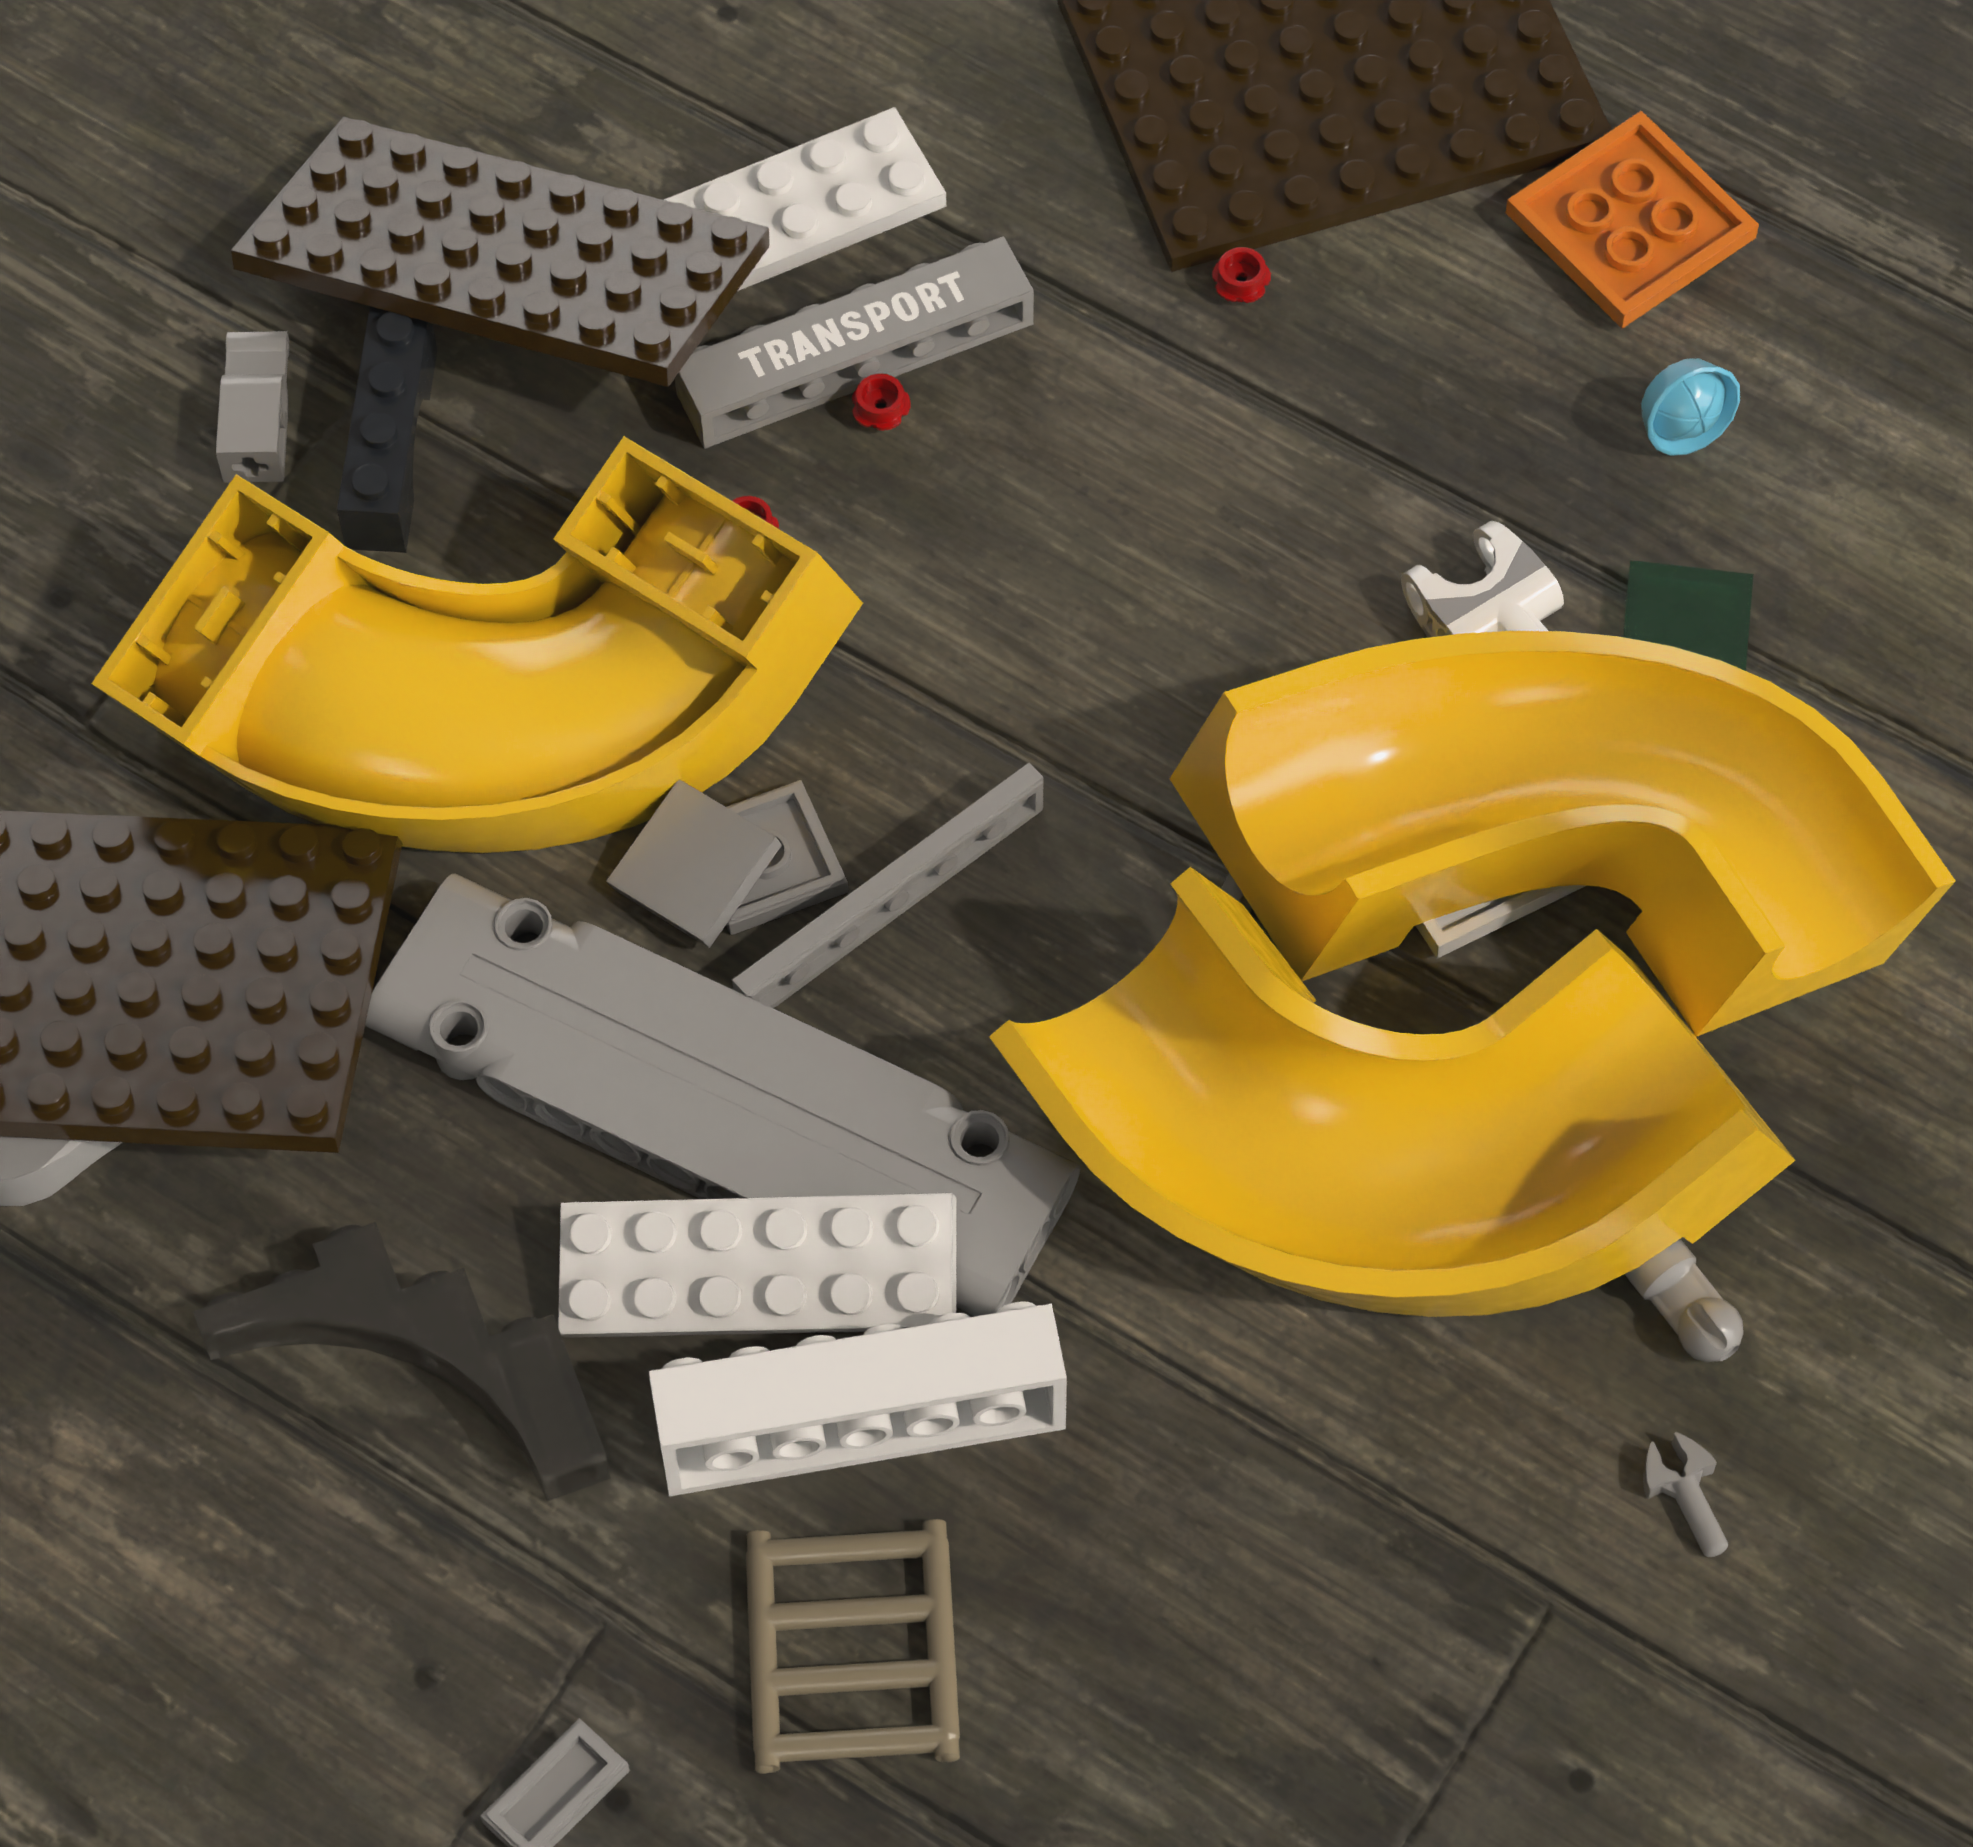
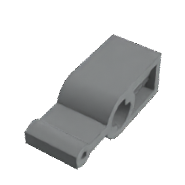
(253, 407)

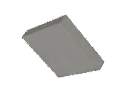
(694, 863)
(803, 867)

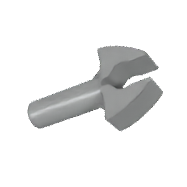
(1686, 1490)

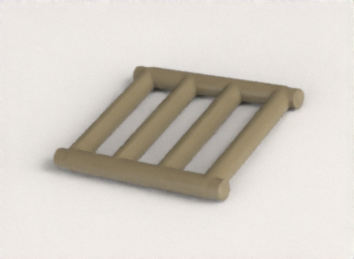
(935, 1672)

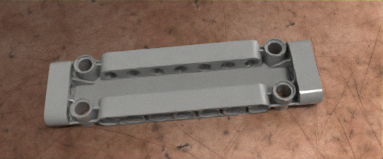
(705, 1080)

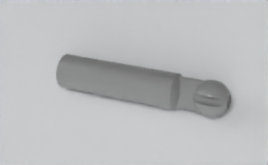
(1702, 1319)

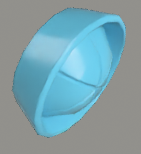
(1689, 406)

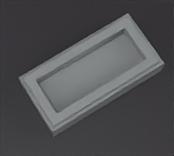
(556, 1790)

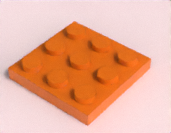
(1631, 219)

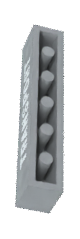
(837, 344)

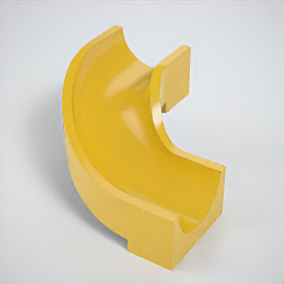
(476, 706)
(1562, 760)
(1390, 1161)

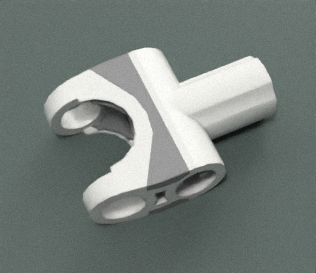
(1510, 598)

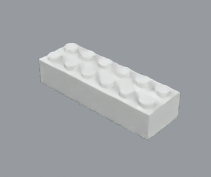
(859, 1398)

